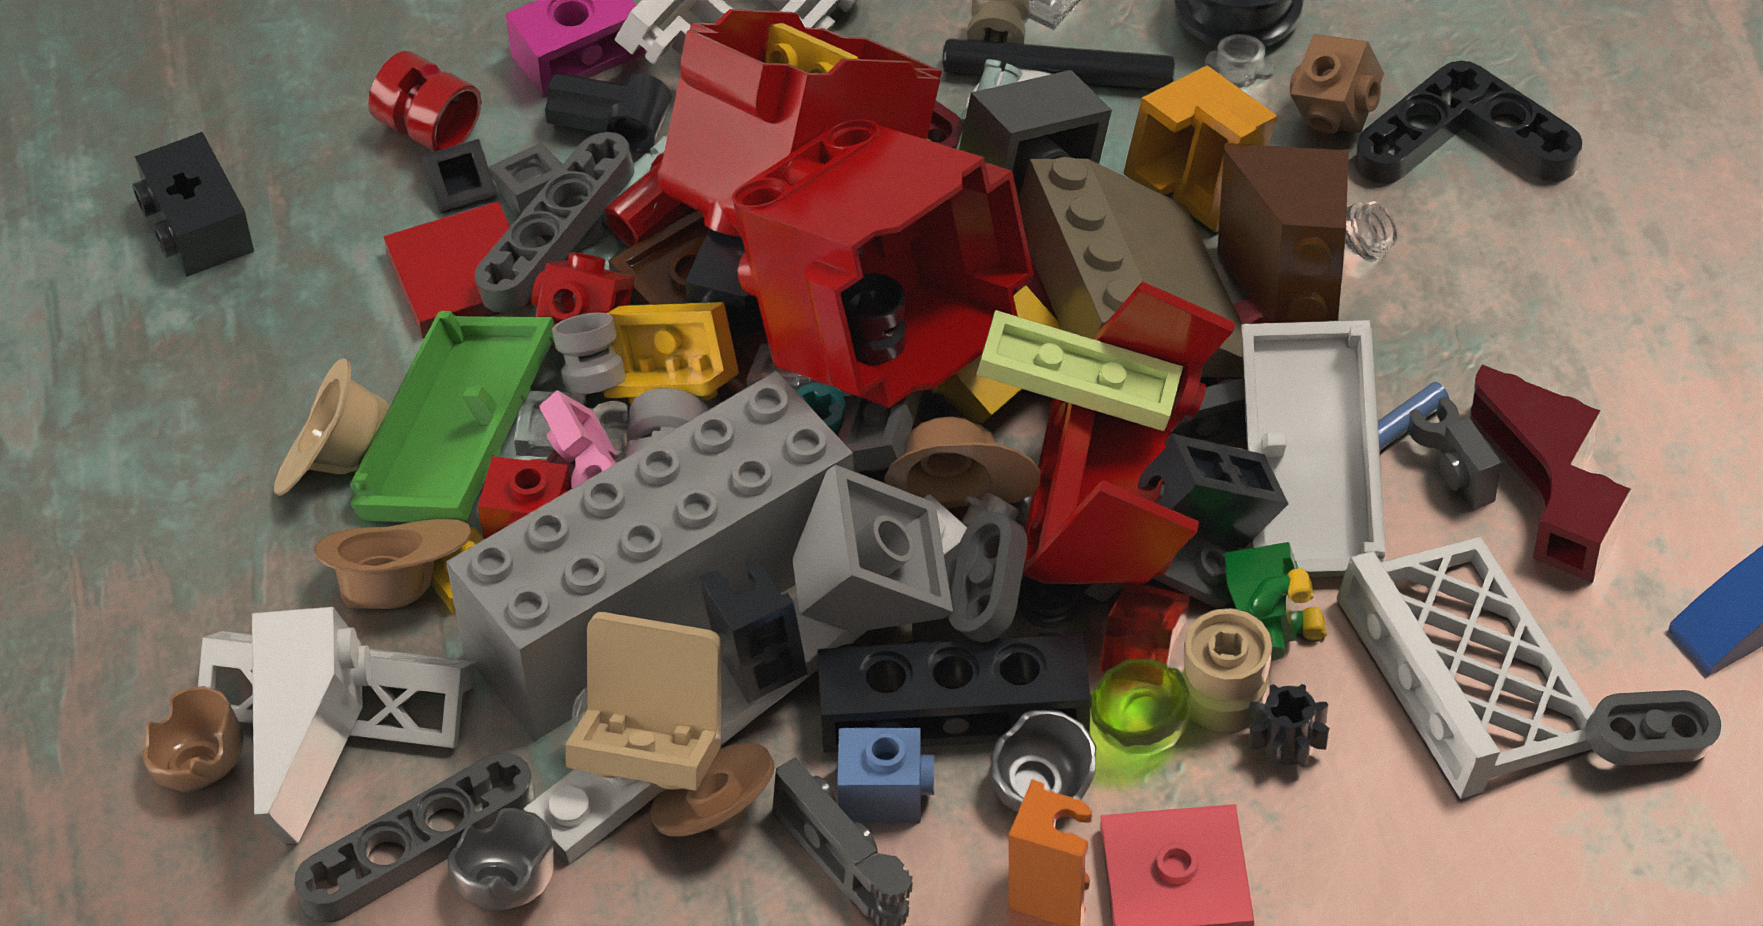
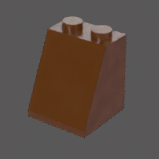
(1285, 228)

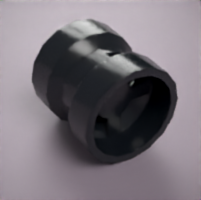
(875, 317)

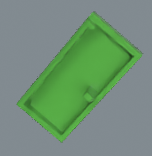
(450, 417)

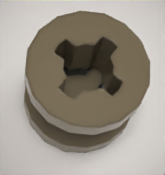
(998, 20)

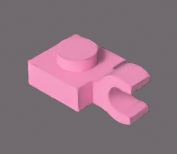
(577, 437)

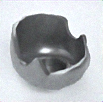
(1045, 749)
(503, 862)

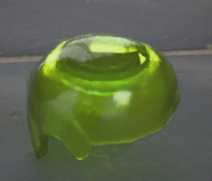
(1141, 706)

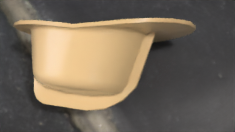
(336, 431)

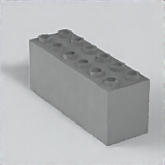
(637, 543)

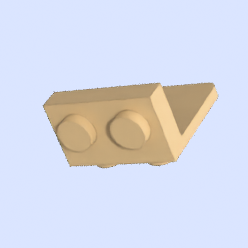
(649, 702)

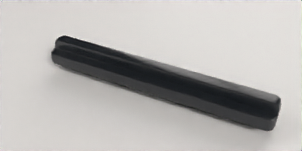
(1090, 65)

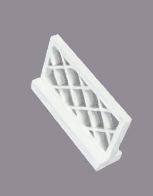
(1419, 672)

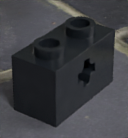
(193, 205)

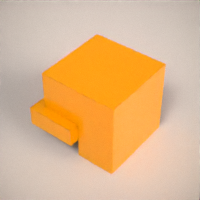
(1183, 139)

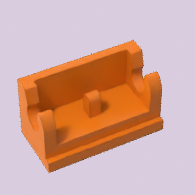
(1048, 864)

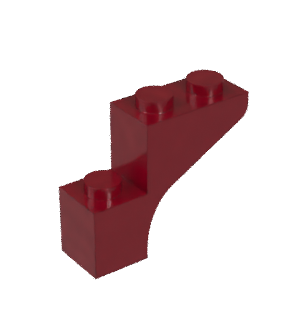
(1547, 445)

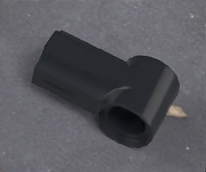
(629, 108)

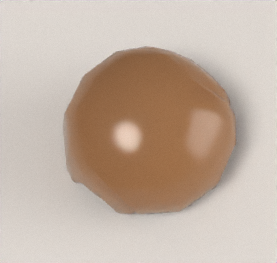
(194, 742)

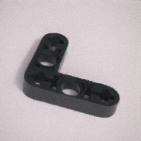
(1473, 112)

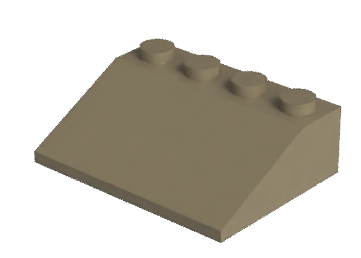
(1106, 234)

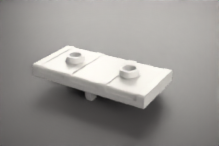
(1318, 426)

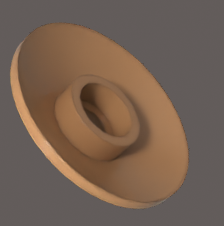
(722, 797)

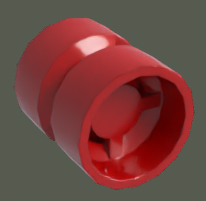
(424, 101)

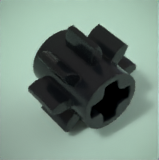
(1288, 725)

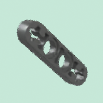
(543, 216)
(409, 828)

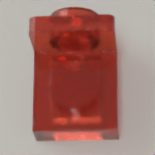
(1143, 625)

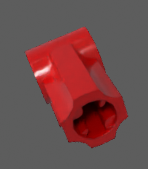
(643, 209)

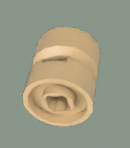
(1226, 668)

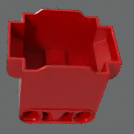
(747, 114)
(889, 207)

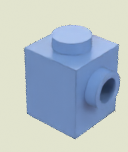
(883, 774)

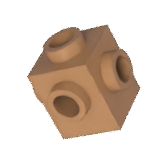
(1337, 84)

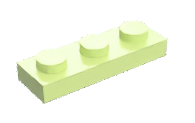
(1080, 370)

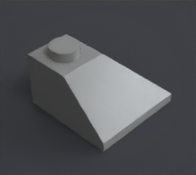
(870, 556)

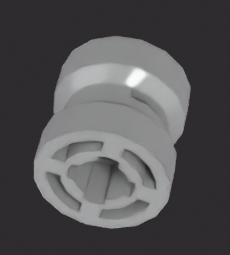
(588, 353)

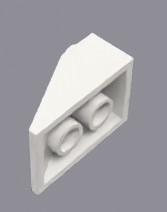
(303, 710)

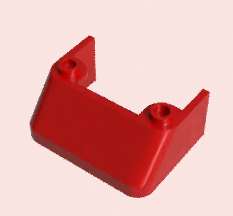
(1088, 512)

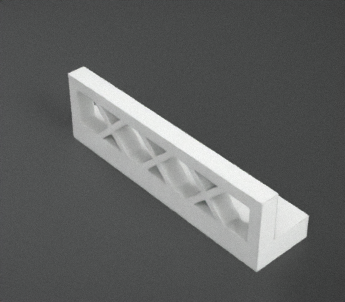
(388, 670)

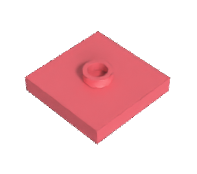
(1176, 867)

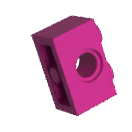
(568, 38)

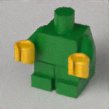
(1267, 585)

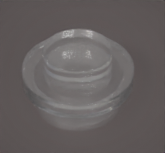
(1370, 230)

